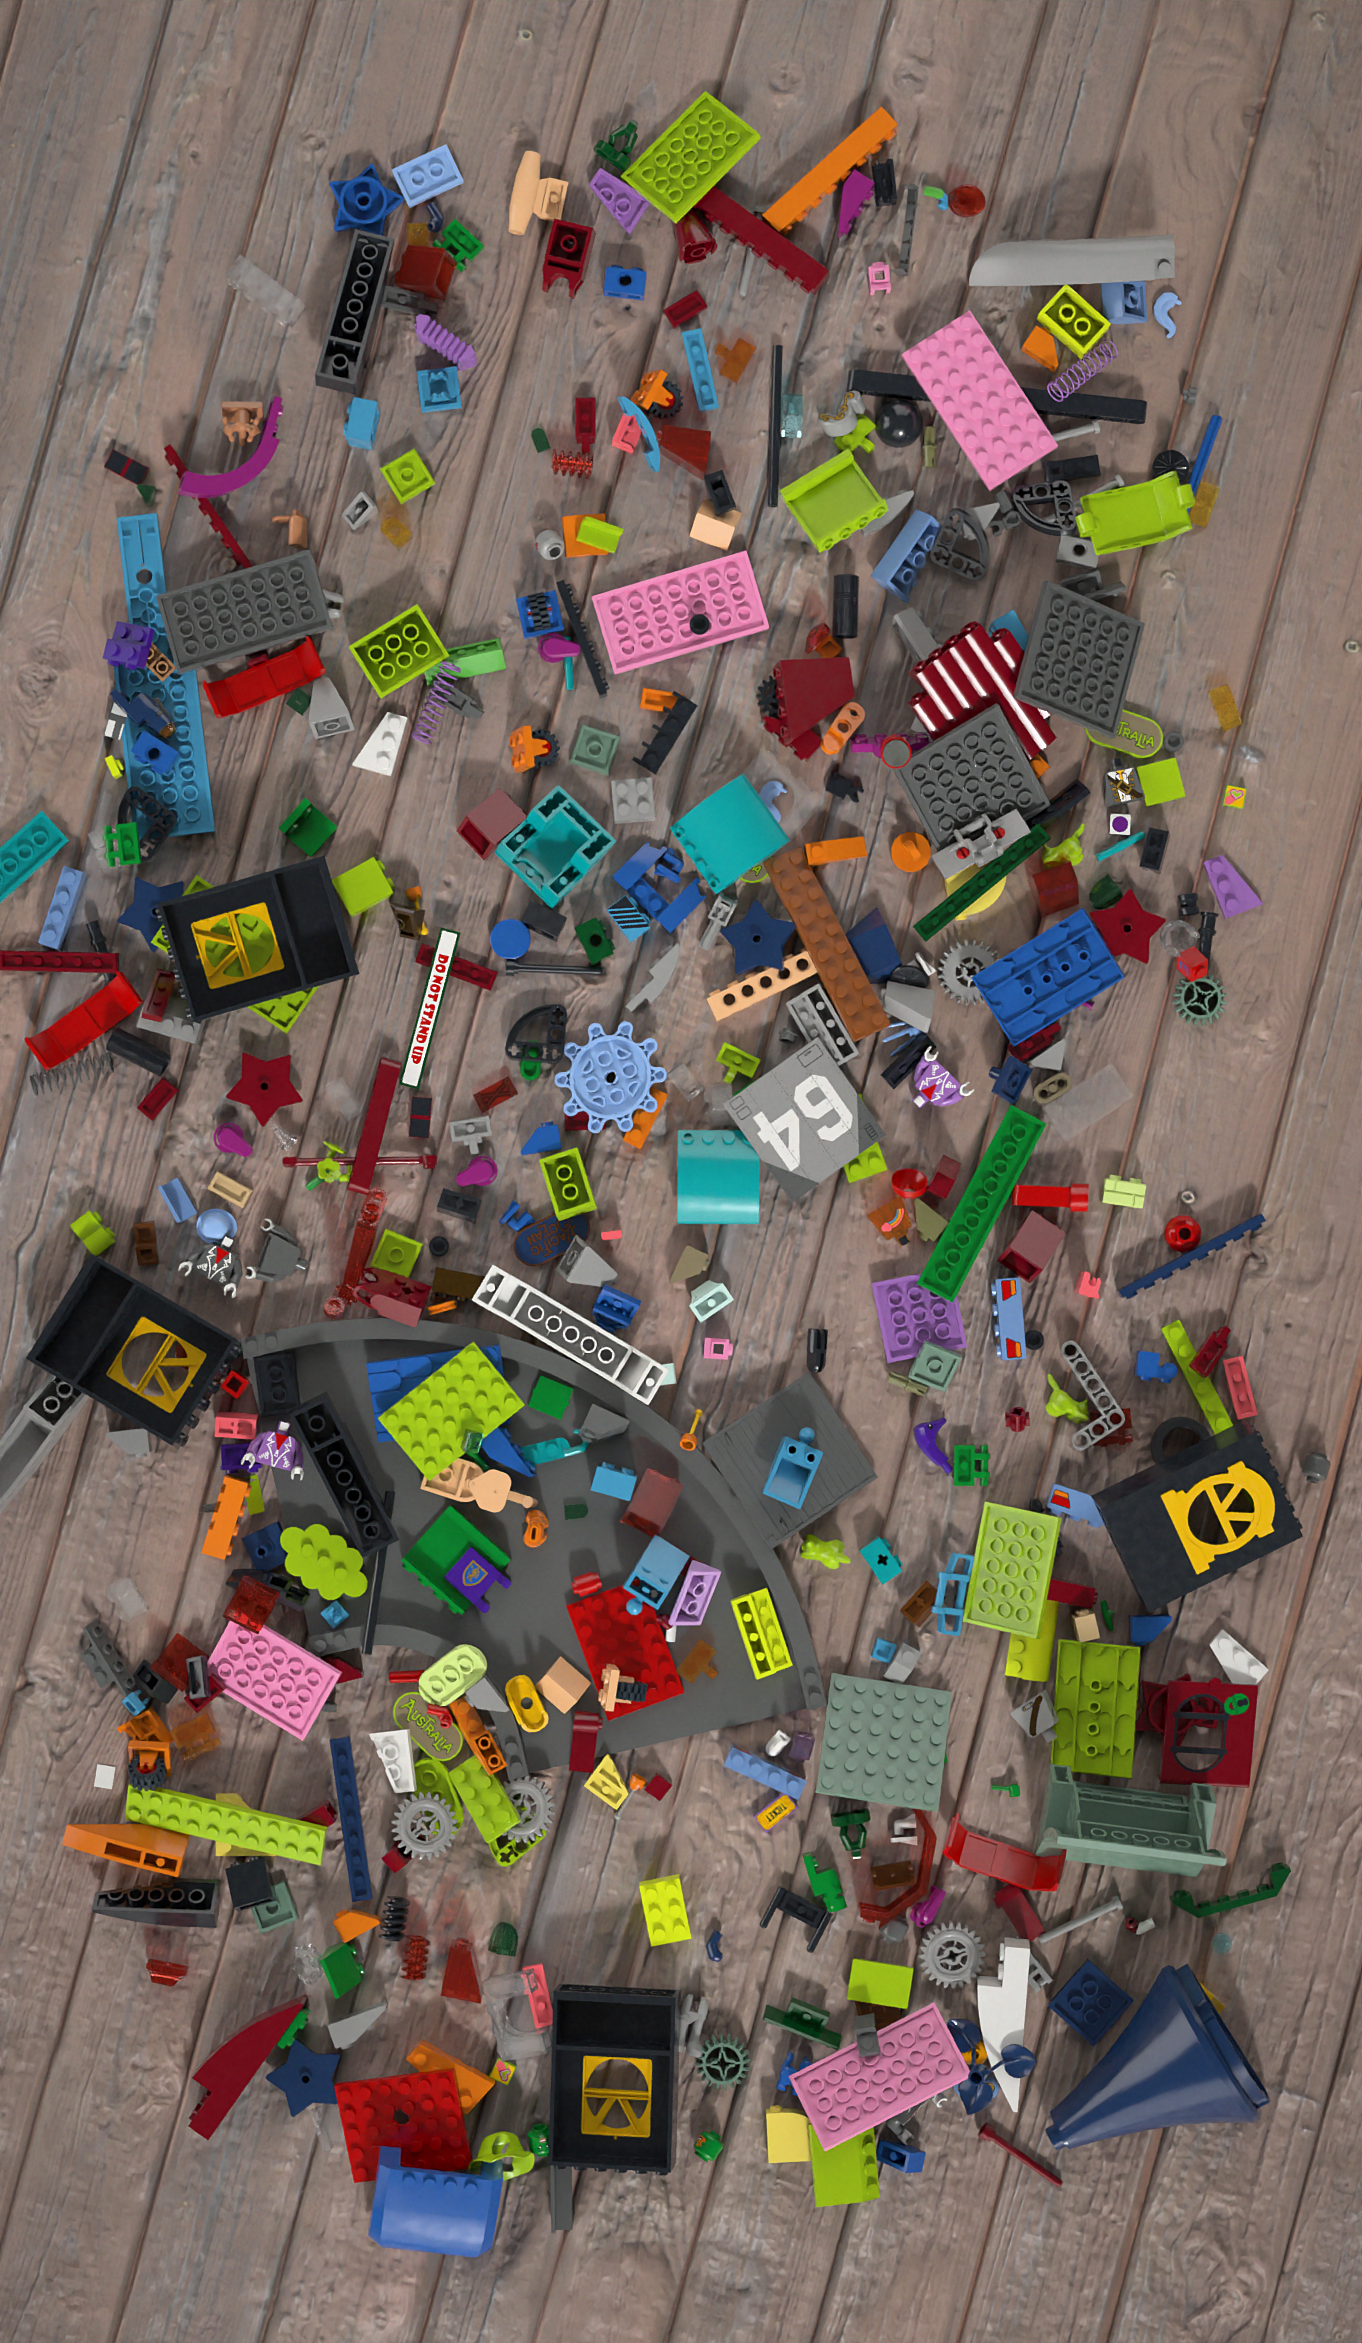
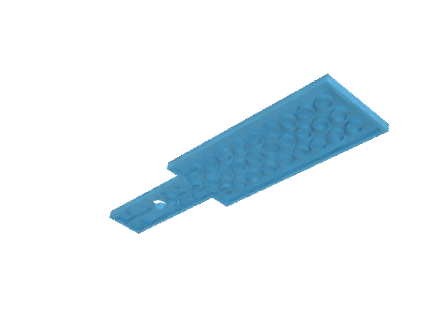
(187, 786)

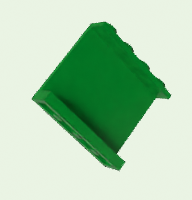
(442, 1548)

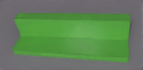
(471, 659)

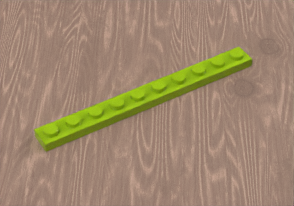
(1201, 1388)

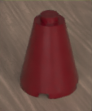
(693, 238)

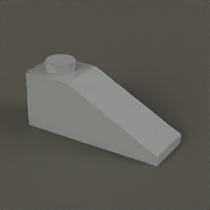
(350, 2027)

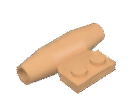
(534, 195)

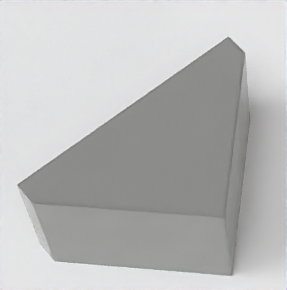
(359, 510)
(1051, 1058)

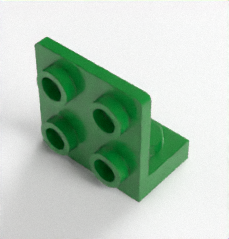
(307, 827)

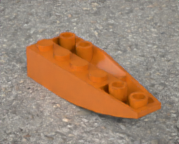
(131, 1844)

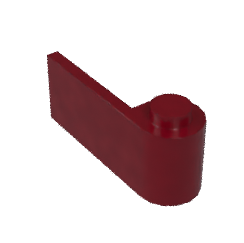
(584, 1741)
(1019, 1912)

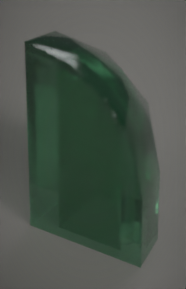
(1104, 893)
(504, 1940)

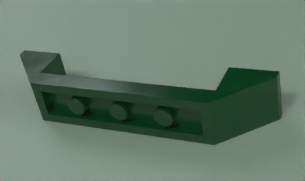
(1277, 1876)

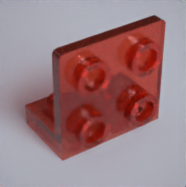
(251, 1604)
(172, 1661)

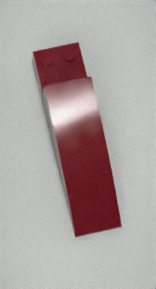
(235, 2063)

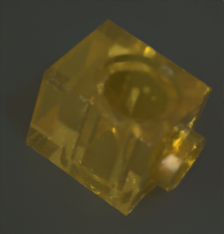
(399, 540)

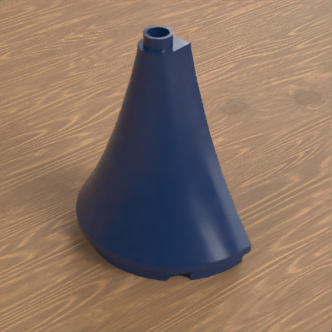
(1163, 2071)

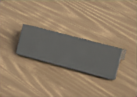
(561, 2199)

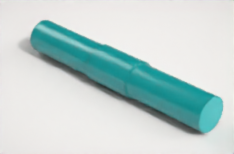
(568, 667)
(1120, 846)

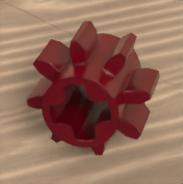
(1017, 1419)

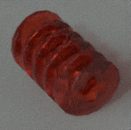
(572, 464)
(416, 1958)

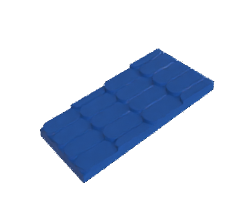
(1048, 977)
(397, 1377)

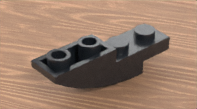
(289, 1596)

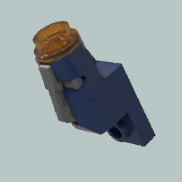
(146, 710)

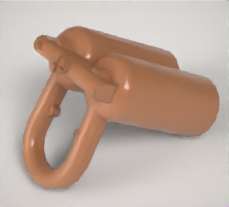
(297, 529)

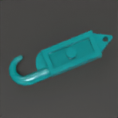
(552, 1450)

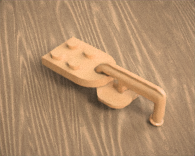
(468, 1482)

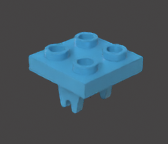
(439, 389)

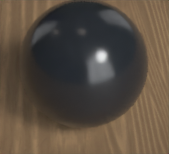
(898, 423)

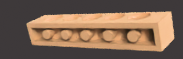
(721, 1010)

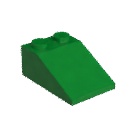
(342, 1967)

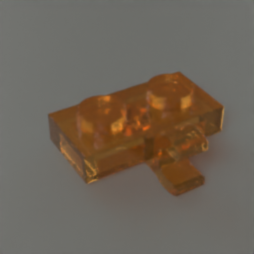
(735, 360)
(697, 1662)

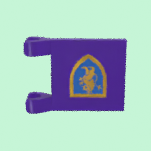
(474, 1576)

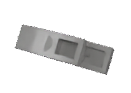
(895, 507)
(661, 972)

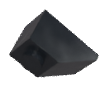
(154, 1683)

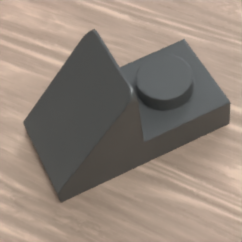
(866, 2035)

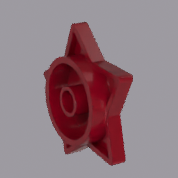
(1142, 924)
(279, 1092)
(1153, 1714)

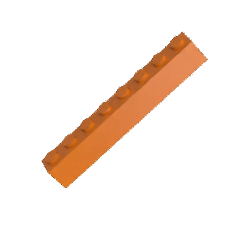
(830, 171)

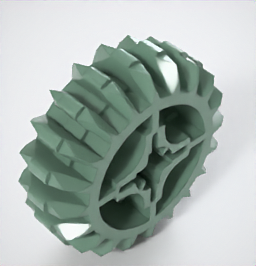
(1204, 1006)
(713, 2062)

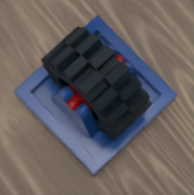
(539, 614)

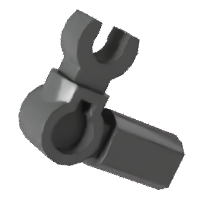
(1012, 517)

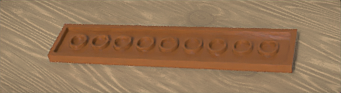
(826, 944)

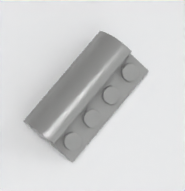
(819, 1019)

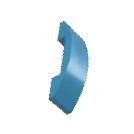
(653, 454)

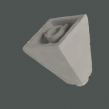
(327, 710)
(585, 1266)

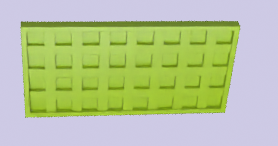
(259, 948)

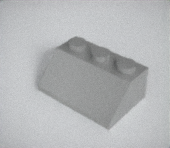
(914, 633)
(174, 1022)

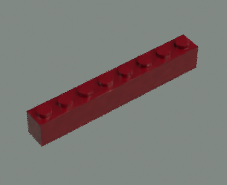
(762, 240)

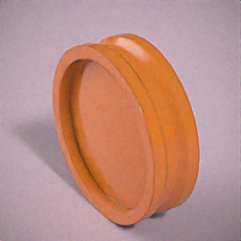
(441, 1307)

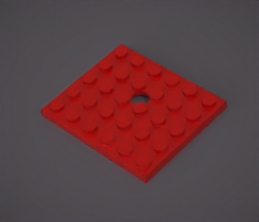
(430, 2139)

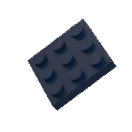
(1090, 2002)

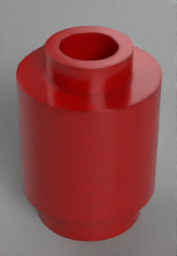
(586, 1584)

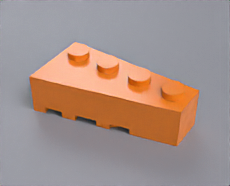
(225, 1516)
(470, 2081)

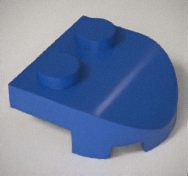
(614, 1309)

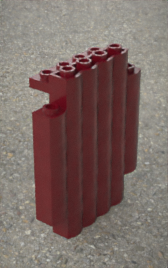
(969, 678)

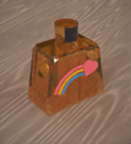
(892, 1221)

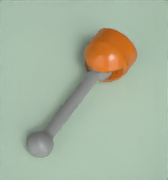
(636, 1783)

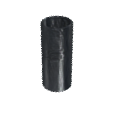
(845, 608)
(132, 1047)

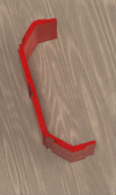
(265, 681)
(85, 1023)
(1002, 1860)

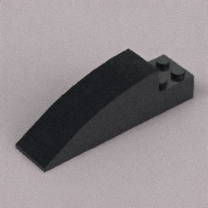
(355, 313)
(344, 1473)

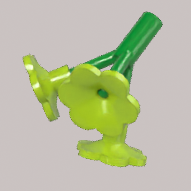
(328, 1169)

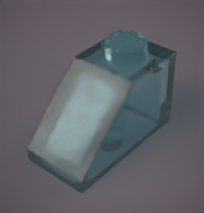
(792, 415)

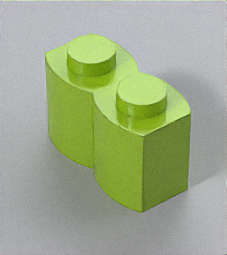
(93, 1233)

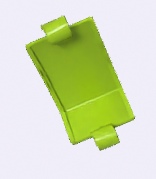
(1136, 514)

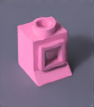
(879, 277)
(717, 1348)

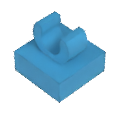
(335, 1614)
(133, 1704)

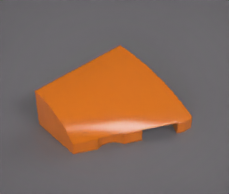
(146, 1727)

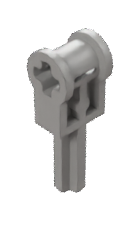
(719, 916)

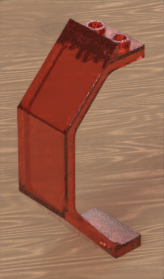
(886, 1913)

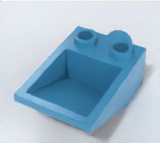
(793, 1473)
(656, 1571)

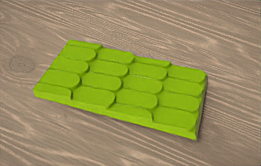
(1096, 1708)

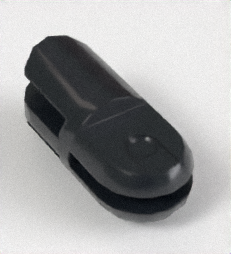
(816, 1349)

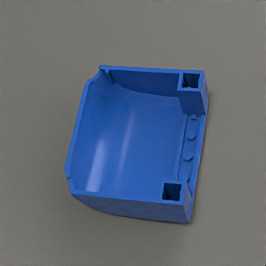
(434, 2208)

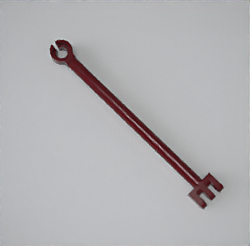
(427, 1161)

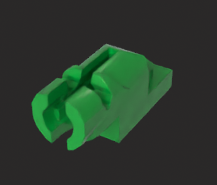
(825, 1882)

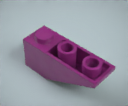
(854, 193)

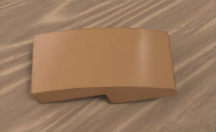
(159, 663)

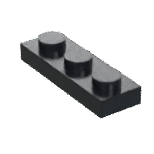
(907, 1061)

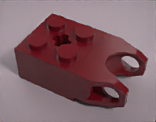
(566, 262)
(394, 1295)

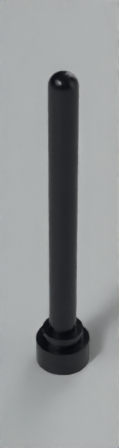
(514, 967)

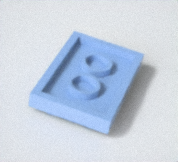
(427, 176)

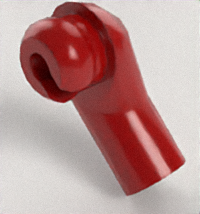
(442, 1713)

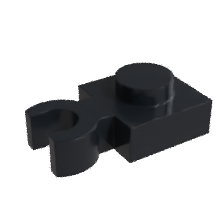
(841, 786)

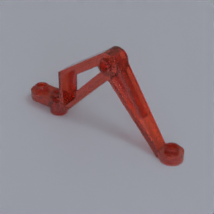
(360, 1251)

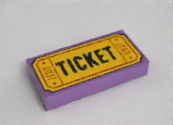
(775, 1812)

